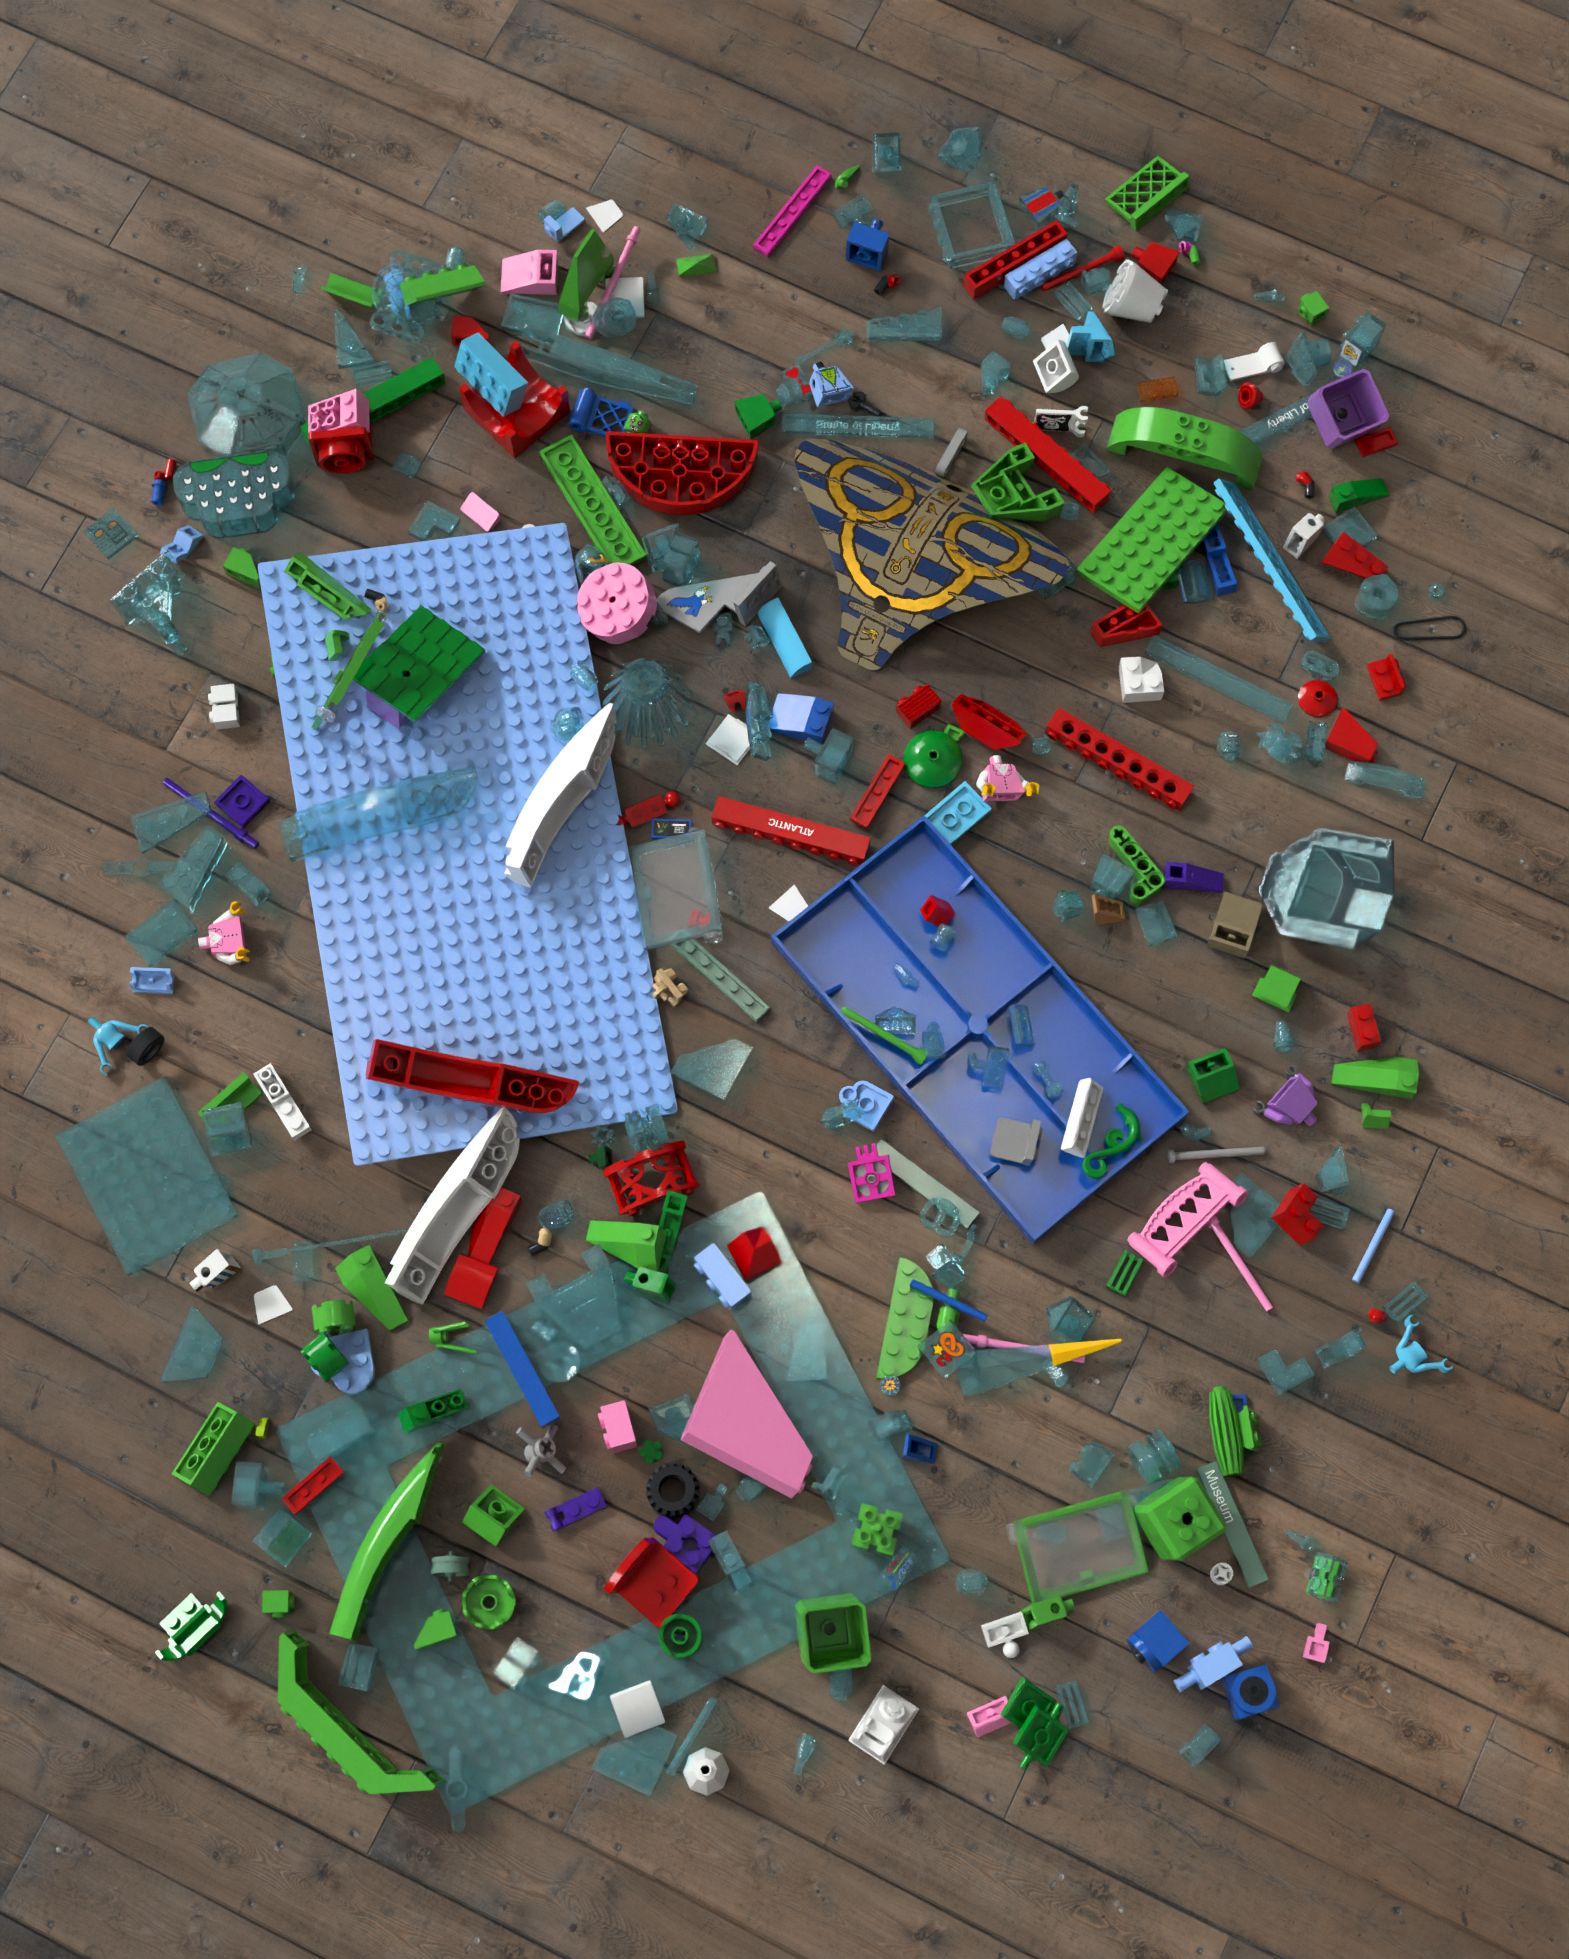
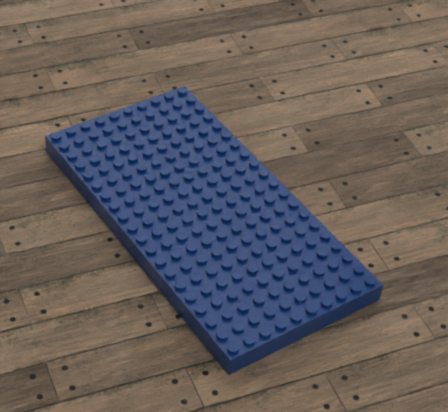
(848, 957)

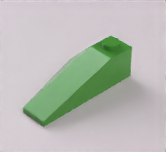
(1385, 1076)
(366, 1281)

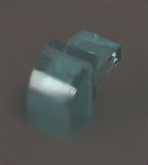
(1340, 1349)

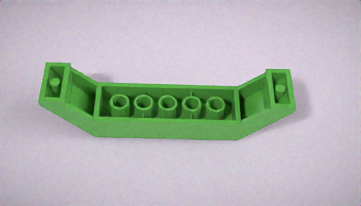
(335, 1732)

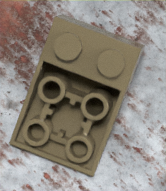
(1234, 925)

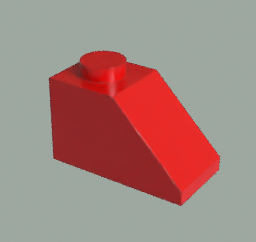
(465, 327)

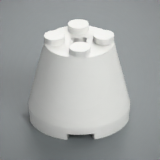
(1134, 294)

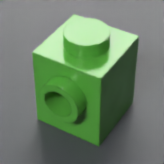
(1313, 307)
(278, 1603)

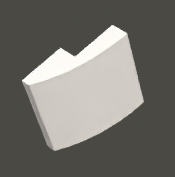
(631, 290)
(637, 1709)

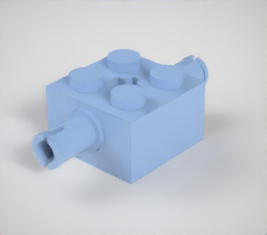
(1218, 1663)

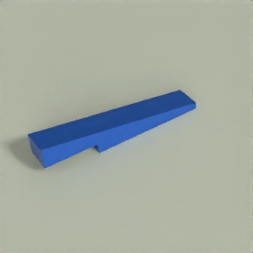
(1218, 563)
(522, 1369)

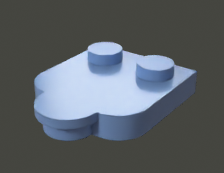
(872, 1100)

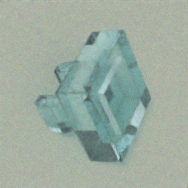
(758, 636)

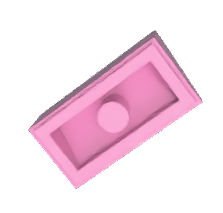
(480, 512)
(988, 1717)

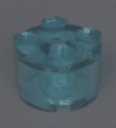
(624, 318)
(1377, 597)

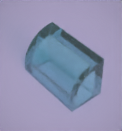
(1194, 582)

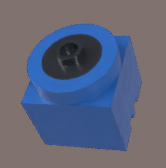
(1156, 1642)
(1250, 1692)

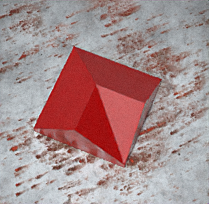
(754, 1252)

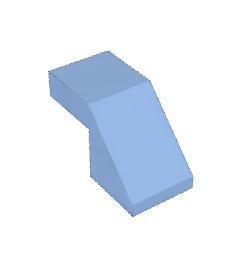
(184, 543)

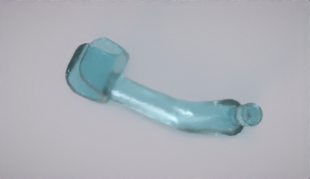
(970, 1239)

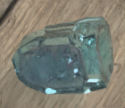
(556, 1214)

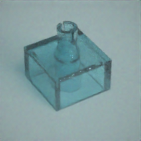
(831, 755)
(252, 1486)

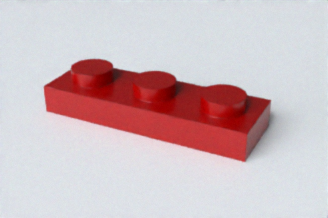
(313, 1485)

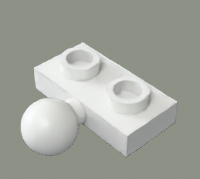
(1004, 1631)

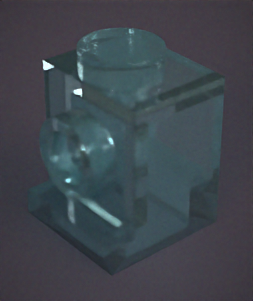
(1095, 280)
(786, 395)
(750, 1489)

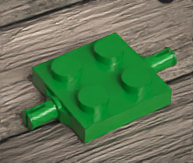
(1040, 1736)

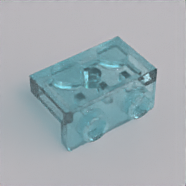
(1210, 375)

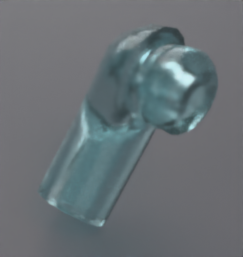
(1193, 1133)

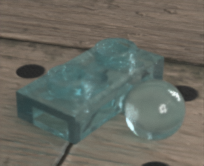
(853, 211)

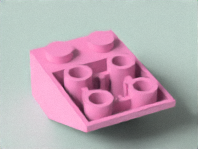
(530, 273)
(339, 412)

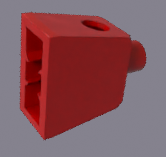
(1156, 260)

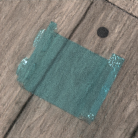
(730, 1562)

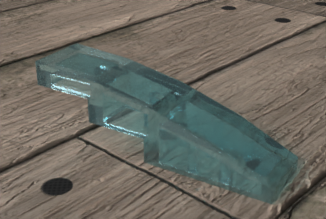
(757, 718)

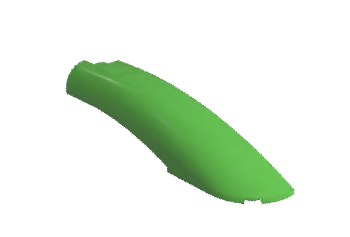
(387, 1531)

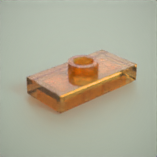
(1157, 389)

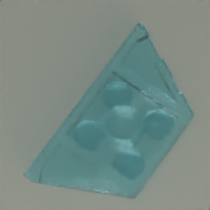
(193, 1350)

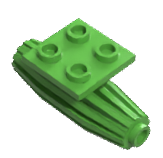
(1231, 1431)

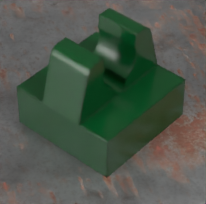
(602, 1158)

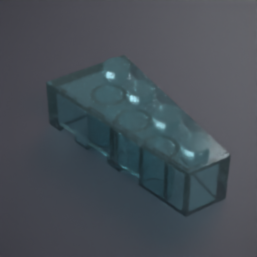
(193, 869)

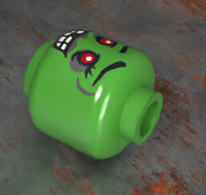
(637, 423)

